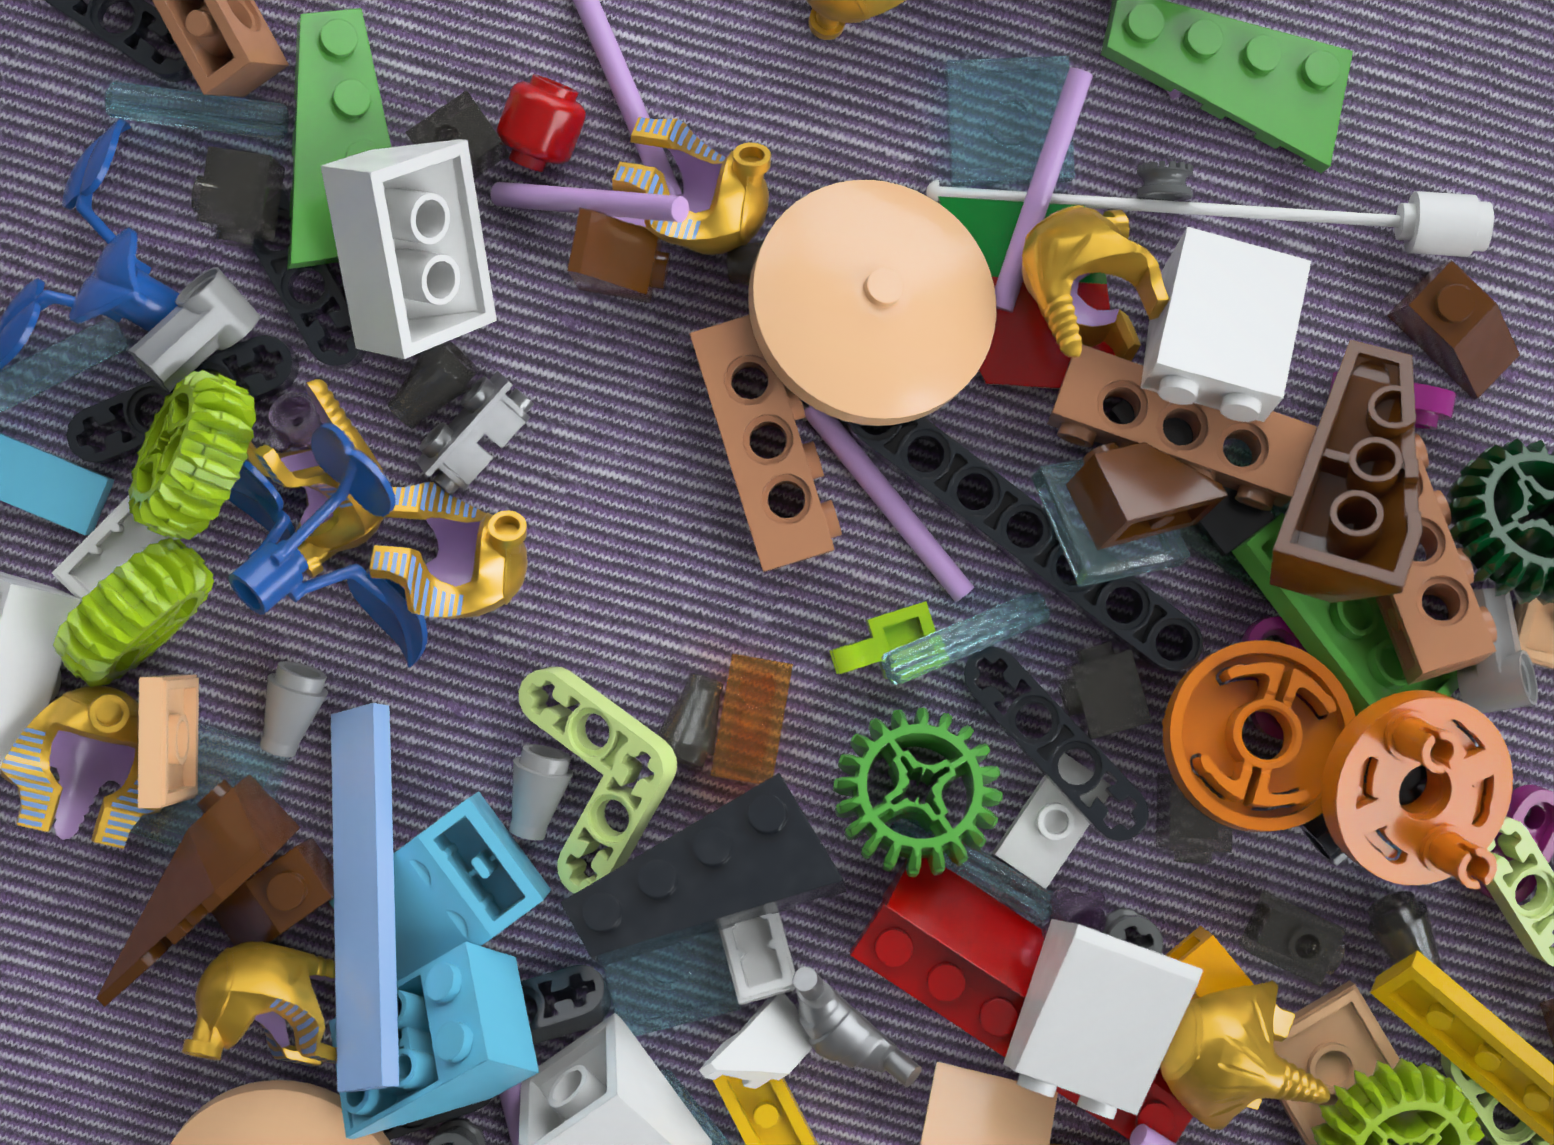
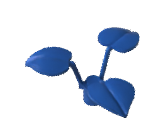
(120, 281)
(278, 568)

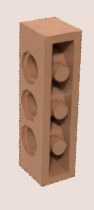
(223, 44)
(1276, 445)
(778, 540)
(1423, 643)

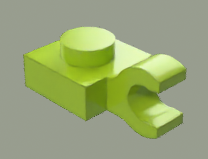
(886, 634)

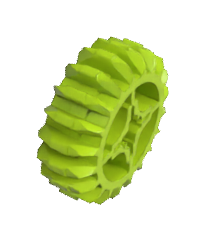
(192, 455)
(133, 612)
(1399, 1104)

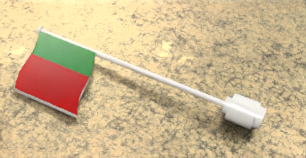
(1023, 344)

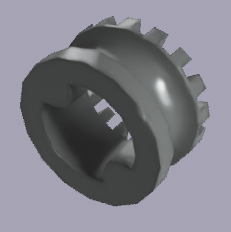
(1165, 182)

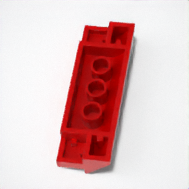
(974, 967)

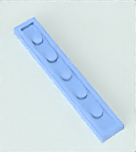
(364, 900)

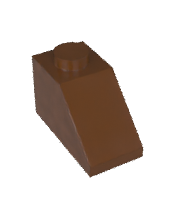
(616, 258)
(1457, 328)
(1139, 493)
(278, 896)

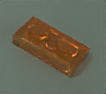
(751, 719)

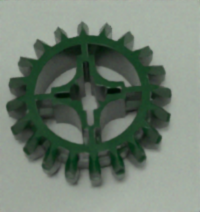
(1507, 518)

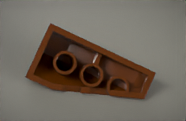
(1357, 495)
(215, 857)

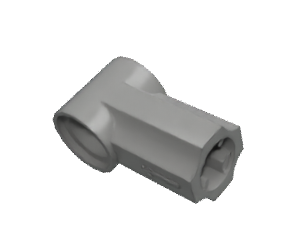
(207, 319)
(1505, 677)

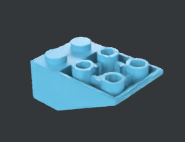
(459, 885)
(458, 1041)

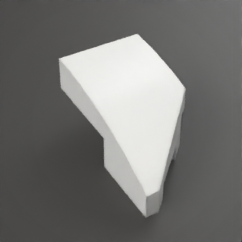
(764, 1048)

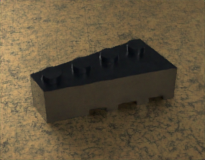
(715, 873)

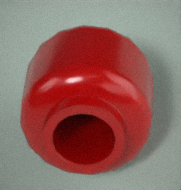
(541, 122)

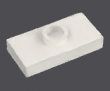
(105, 549)
(1048, 825)
(758, 958)

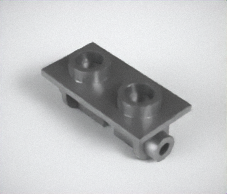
(455, 446)

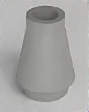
(290, 706)
(537, 789)

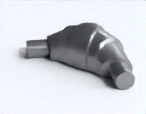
(844, 1034)

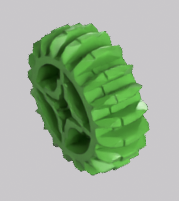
(933, 813)

